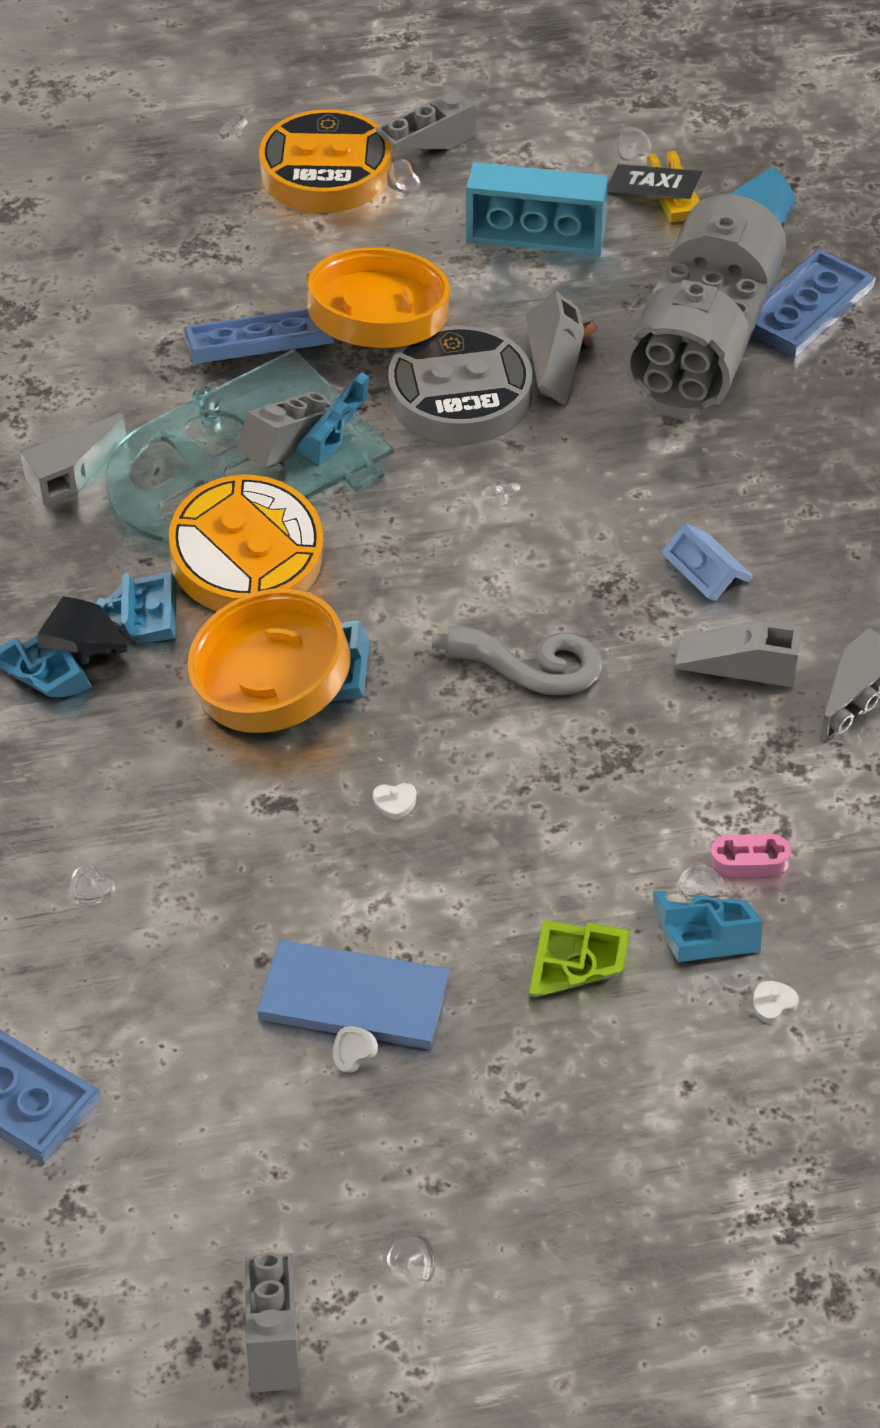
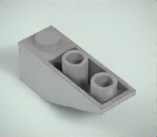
(434, 125)
(555, 343)
(277, 428)
(71, 460)
(746, 651)
(855, 684)
(271, 1323)

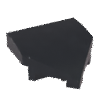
(80, 628)

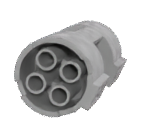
(705, 305)

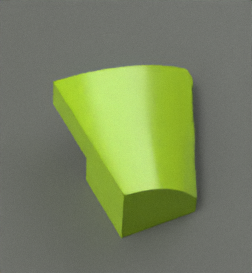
(576, 956)

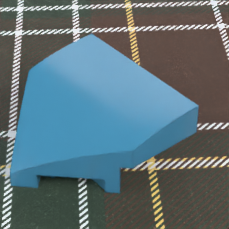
(144, 607)

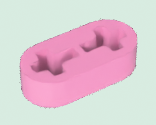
(750, 855)

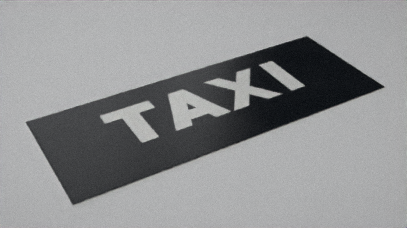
(654, 181)

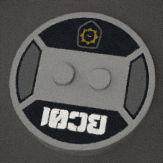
(460, 385)

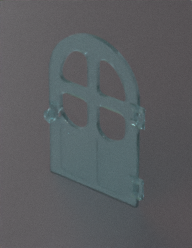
(267, 384)

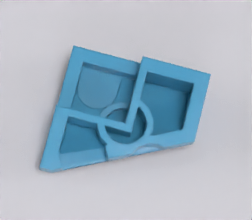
(327, 433)
(47, 670)

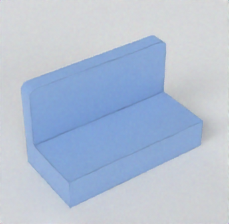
(703, 561)

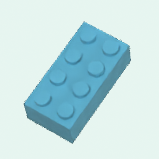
(536, 208)

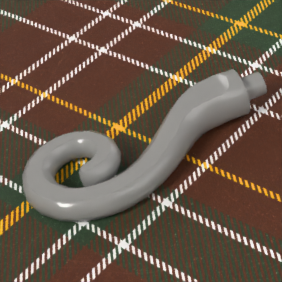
(479, 646)

